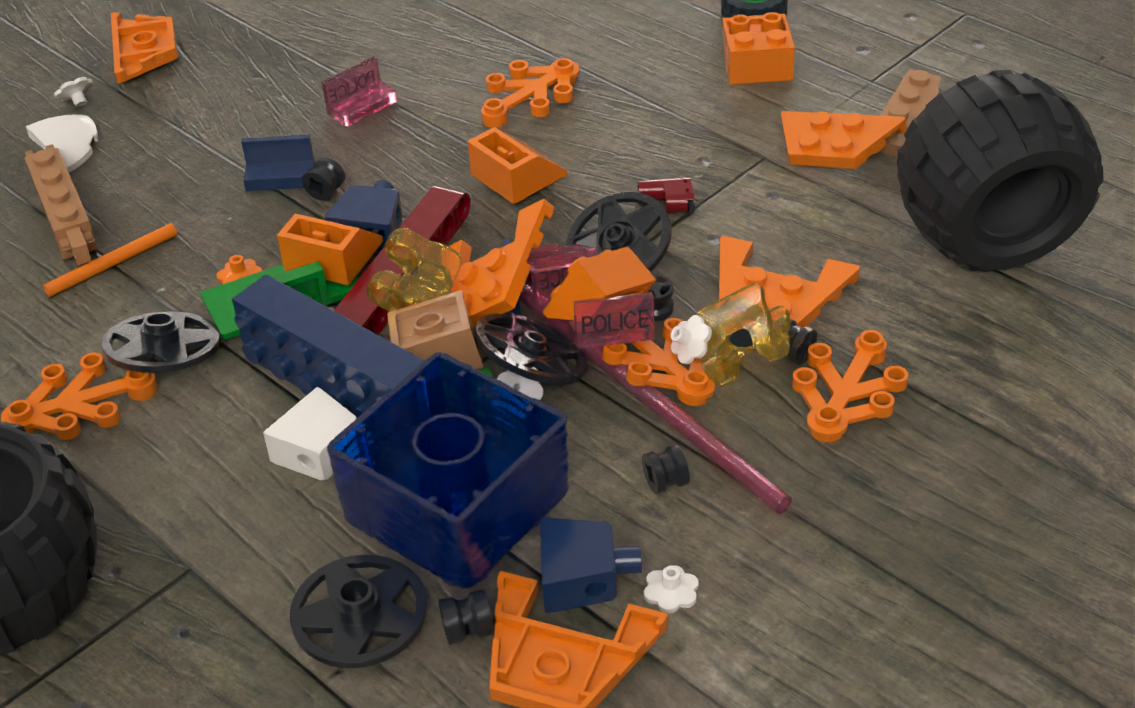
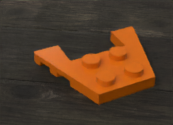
(497, 279)
(797, 295)
(558, 666)

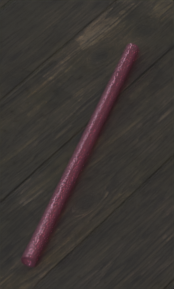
(679, 419)

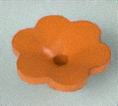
(237, 269)

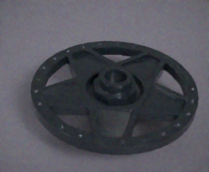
(620, 230)
(161, 338)
(528, 348)
(358, 611)

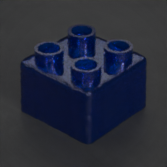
(451, 469)

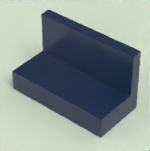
(276, 161)

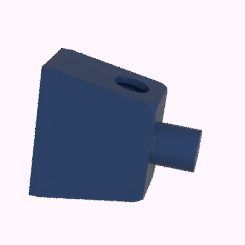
(369, 208)
(582, 563)

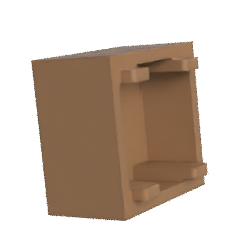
(437, 327)

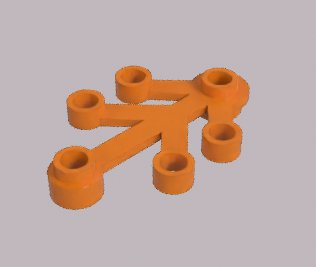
(561, 73)
(692, 386)
(75, 399)
(831, 420)

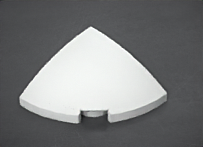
(67, 133)

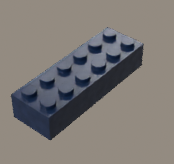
(317, 346)

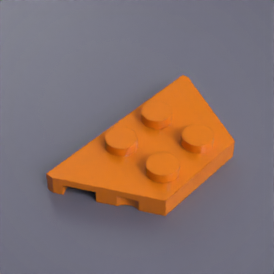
(141, 44)
(836, 138)

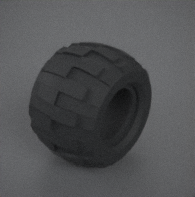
(999, 170)
(44, 537)

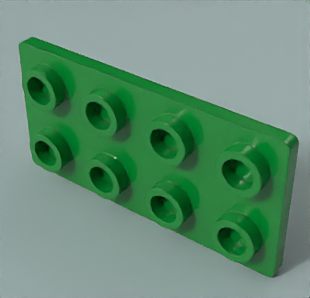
(305, 279)

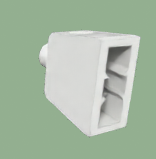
(304, 432)

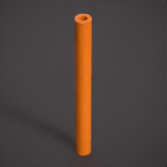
(109, 260)

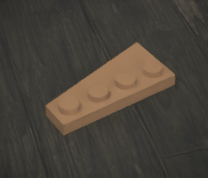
(909, 101)

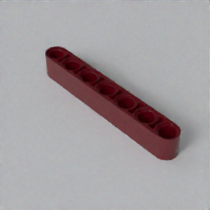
(434, 218)

